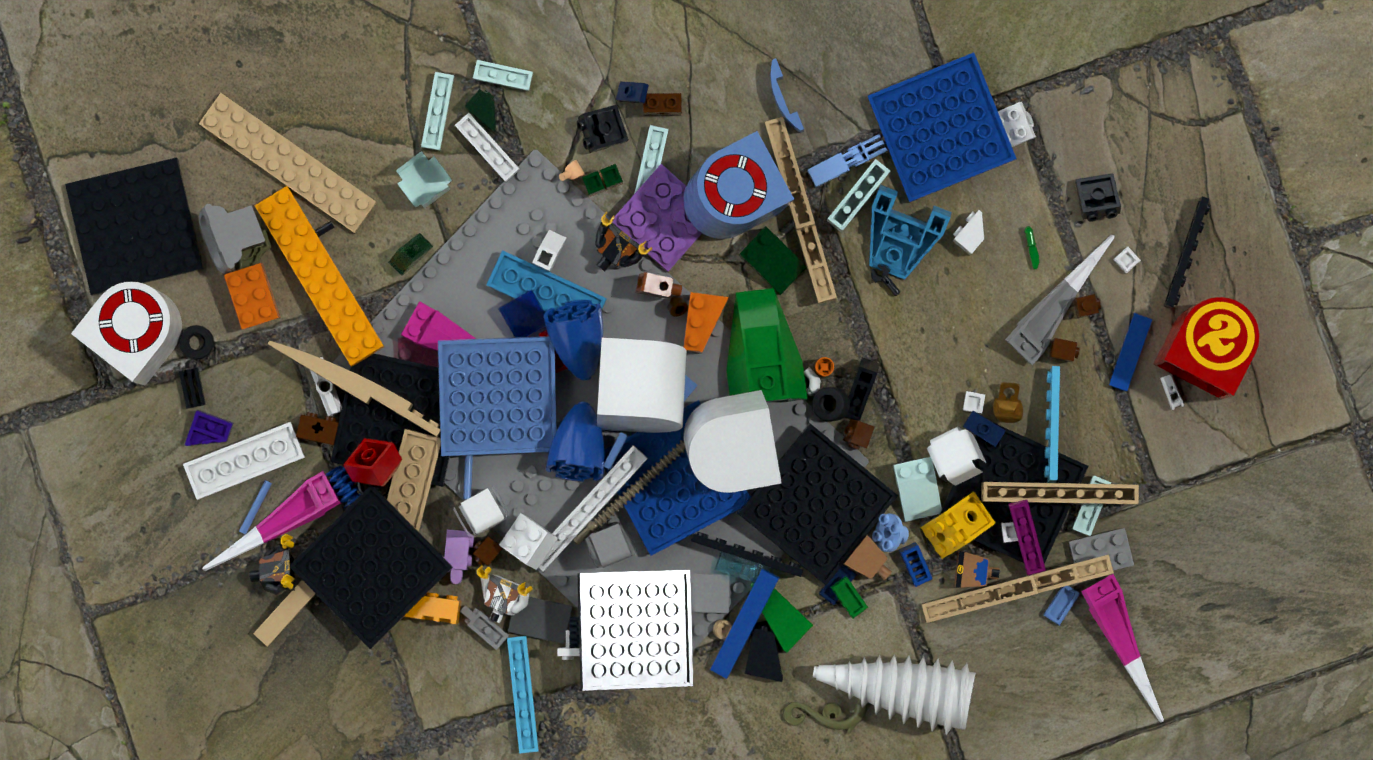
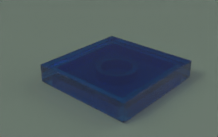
(523, 314)

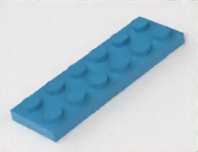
(517, 276)

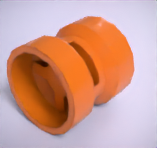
(824, 367)

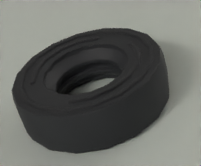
(185, 339)

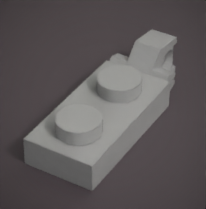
(484, 627)

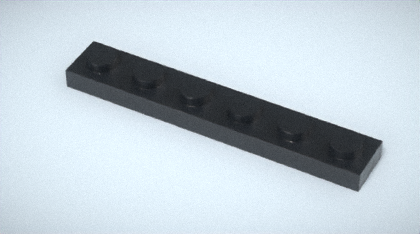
(1190, 245)
(755, 556)

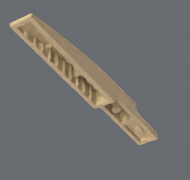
(801, 211)
(358, 386)
(1017, 588)
(285, 613)

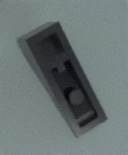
(862, 387)

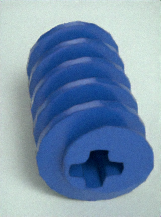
(344, 484)

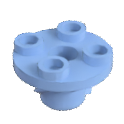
(890, 532)

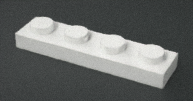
(487, 147)

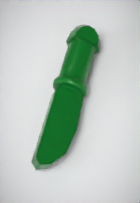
(1032, 248)

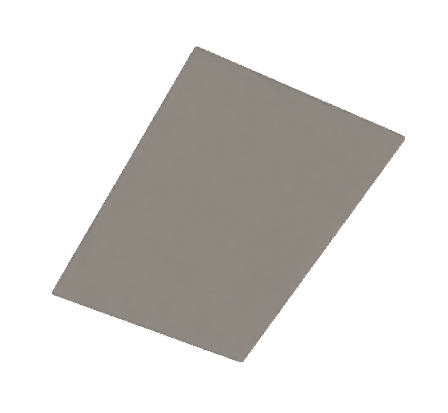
(455, 285)

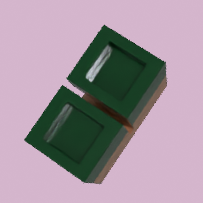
(603, 181)

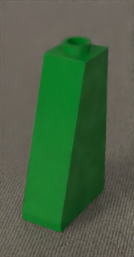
(785, 620)

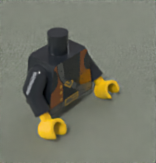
(617, 246)
(274, 569)

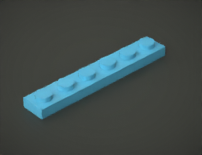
(1052, 432)
(522, 694)

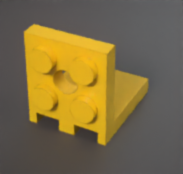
(956, 525)

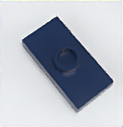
(632, 92)
(984, 428)

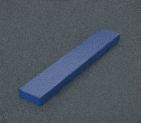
(744, 623)

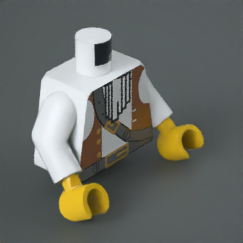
(502, 594)

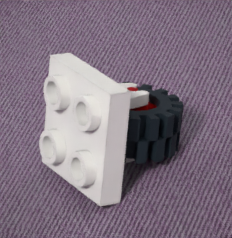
(572, 641)

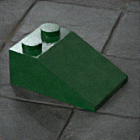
(772, 260)

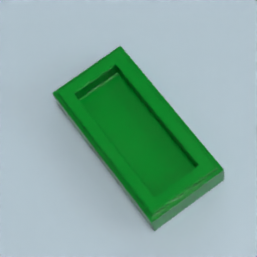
(849, 597)

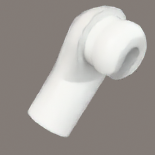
(814, 381)

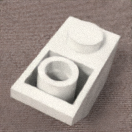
(972, 234)
(549, 251)

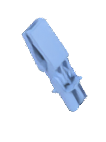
(837, 164)

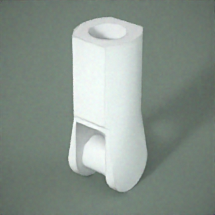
(1170, 388)

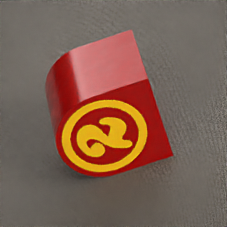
(1211, 346)

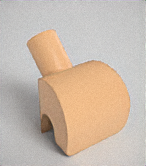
(572, 172)

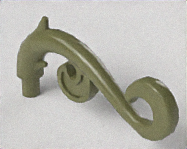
(824, 719)

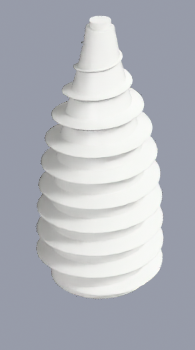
(906, 688)

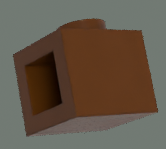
(1087, 306)
(1064, 350)
(858, 434)
(487, 551)

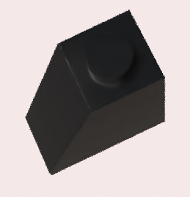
(763, 655)

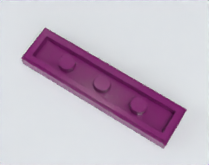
(1027, 537)

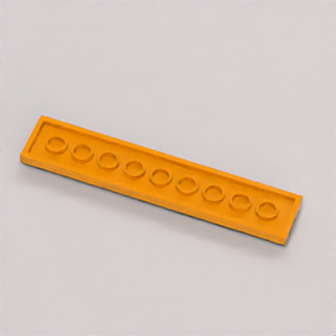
(319, 276)

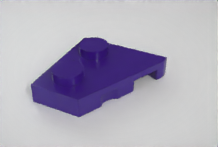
(208, 429)

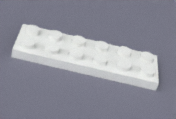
(244, 460)

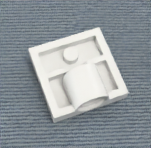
(1017, 124)

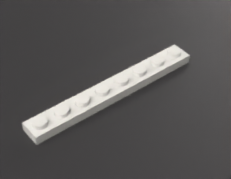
(594, 503)

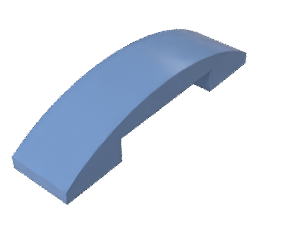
(793, 119)

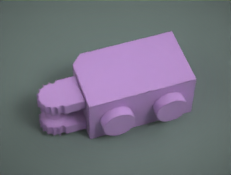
(457, 553)

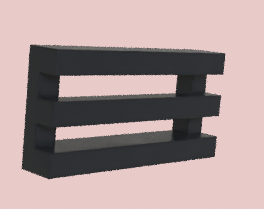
(184, 387)

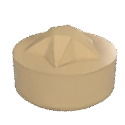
(722, 628)

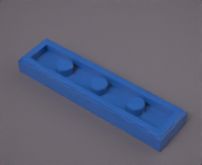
(1130, 352)

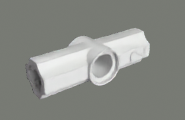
(330, 398)

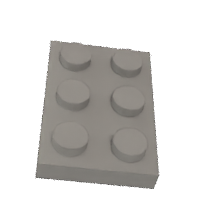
(1112, 543)

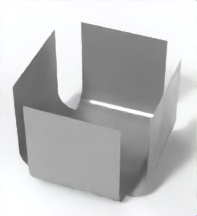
(610, 545)

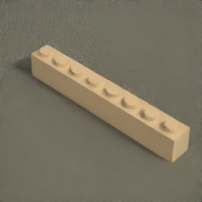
(1060, 493)

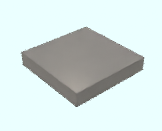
(710, 593)

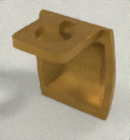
(1008, 409)

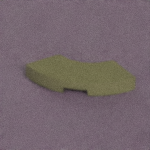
(253, 256)

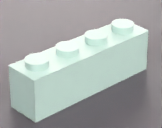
(858, 195)

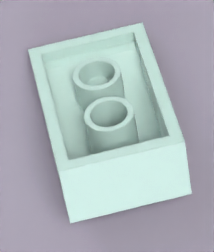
(917, 488)

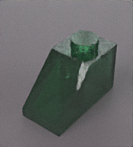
(483, 109)
(410, 254)

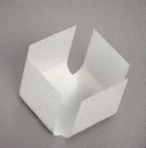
(953, 455)
(481, 512)

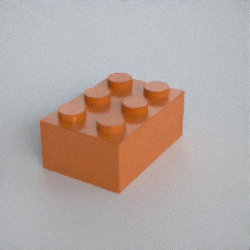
(252, 296)

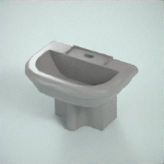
(229, 234)

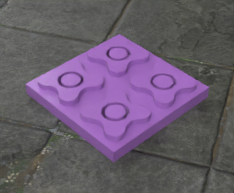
(659, 217)

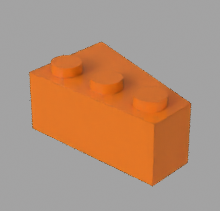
(701, 319)

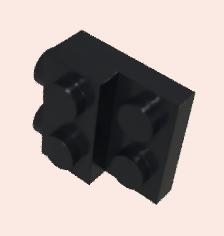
(602, 129)
(1098, 197)

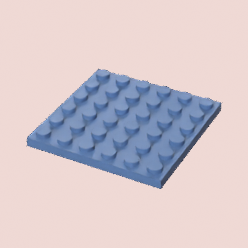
(496, 395)

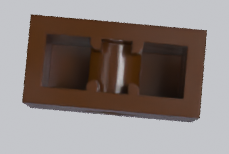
(662, 104)
(307, 431)

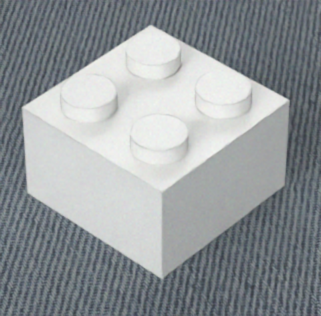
(528, 541)

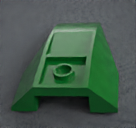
(763, 349)

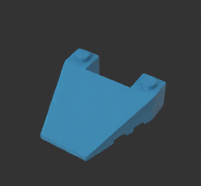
(899, 238)

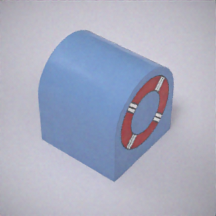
(736, 190)

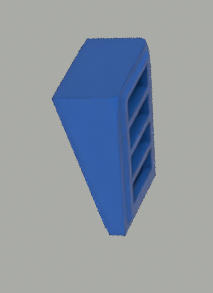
(911, 548)

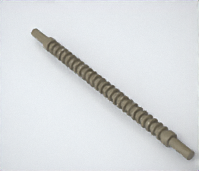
(592, 527)

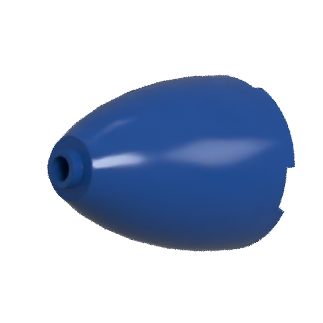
(577, 335)
(578, 446)

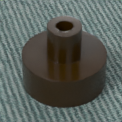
(677, 306)

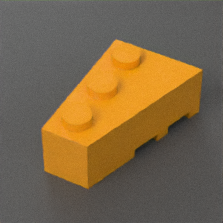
(437, 609)

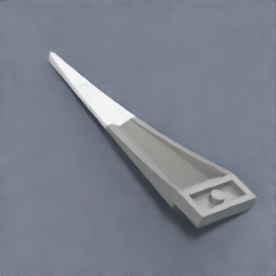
(1039, 325)

